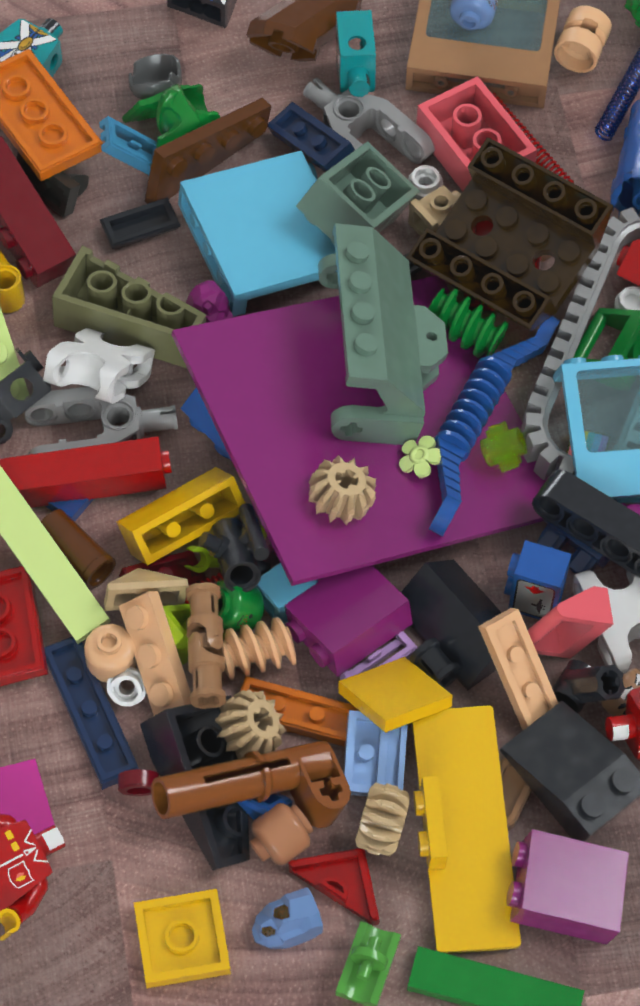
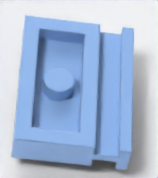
(373, 754)

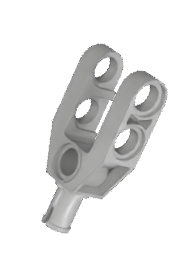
(354, 115)
(81, 405)

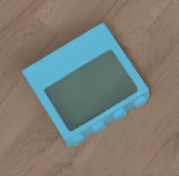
(604, 423)

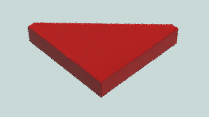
(343, 878)

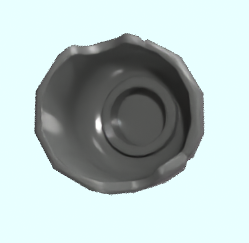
(154, 75)

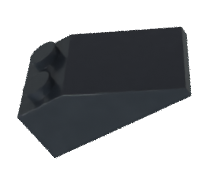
(574, 771)

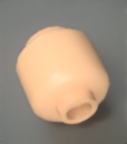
(109, 651)

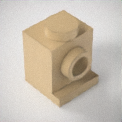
(431, 209)

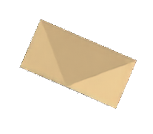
(139, 581)

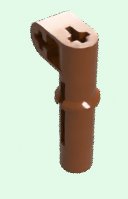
(298, 769)

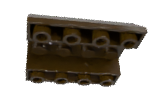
(531, 217)

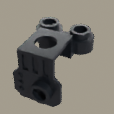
(13, 407)

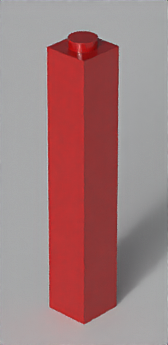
(90, 471)

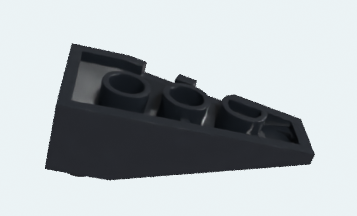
(188, 740)

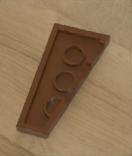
(204, 149)

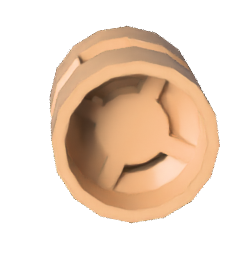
(582, 39)

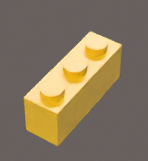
(181, 515)

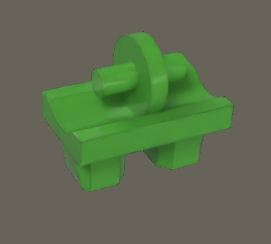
(368, 965)

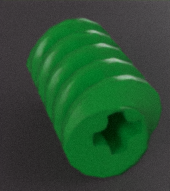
(468, 323)

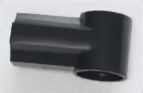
(584, 684)

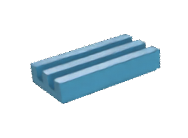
(127, 144)

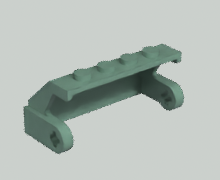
(385, 337)

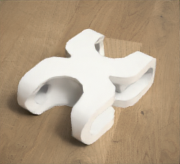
(99, 365)
(625, 610)

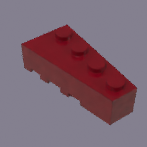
(28, 225)

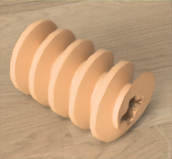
(257, 647)

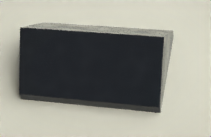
(451, 608)

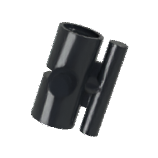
(238, 549)

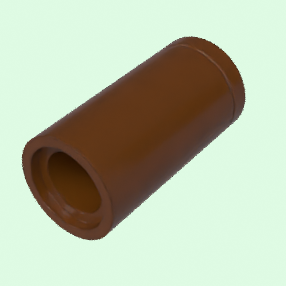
(80, 549)

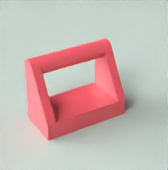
(573, 624)

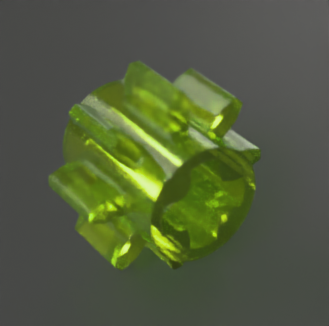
(503, 446)

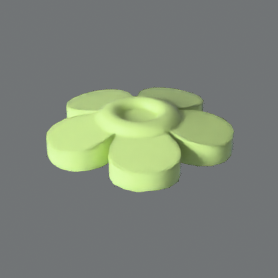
(419, 456)

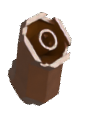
(298, 27)

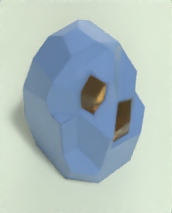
(288, 921)

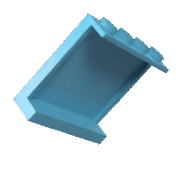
(252, 228)

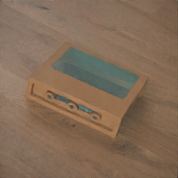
(507, 55)

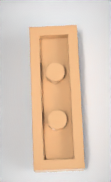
(155, 652)
(518, 666)

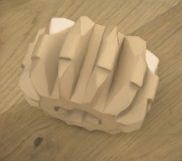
(342, 490)
(250, 723)
(382, 819)

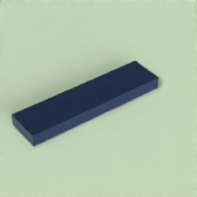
(89, 712)

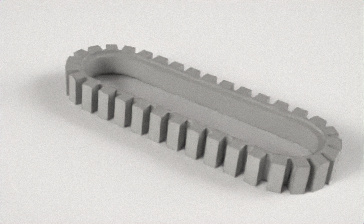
(541, 402)

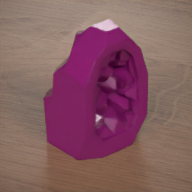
(211, 300)

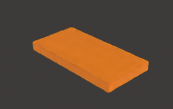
(42, 118)

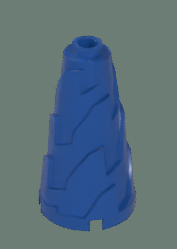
(626, 185)

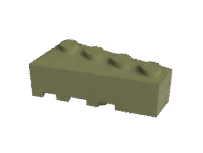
(123, 308)

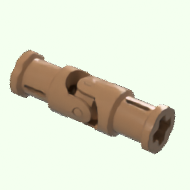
(205, 645)

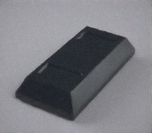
(140, 223)

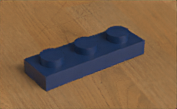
(314, 138)

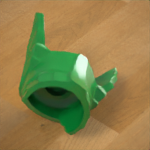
(176, 111)

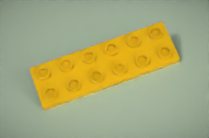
(464, 830)

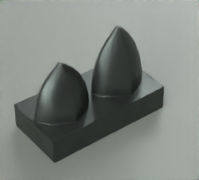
(59, 190)

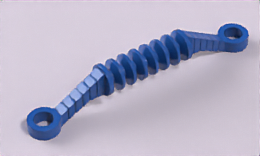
(472, 412)

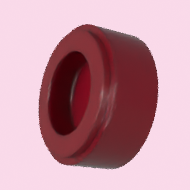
(136, 782)

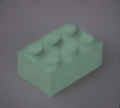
(358, 191)

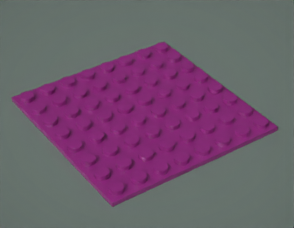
(272, 396)

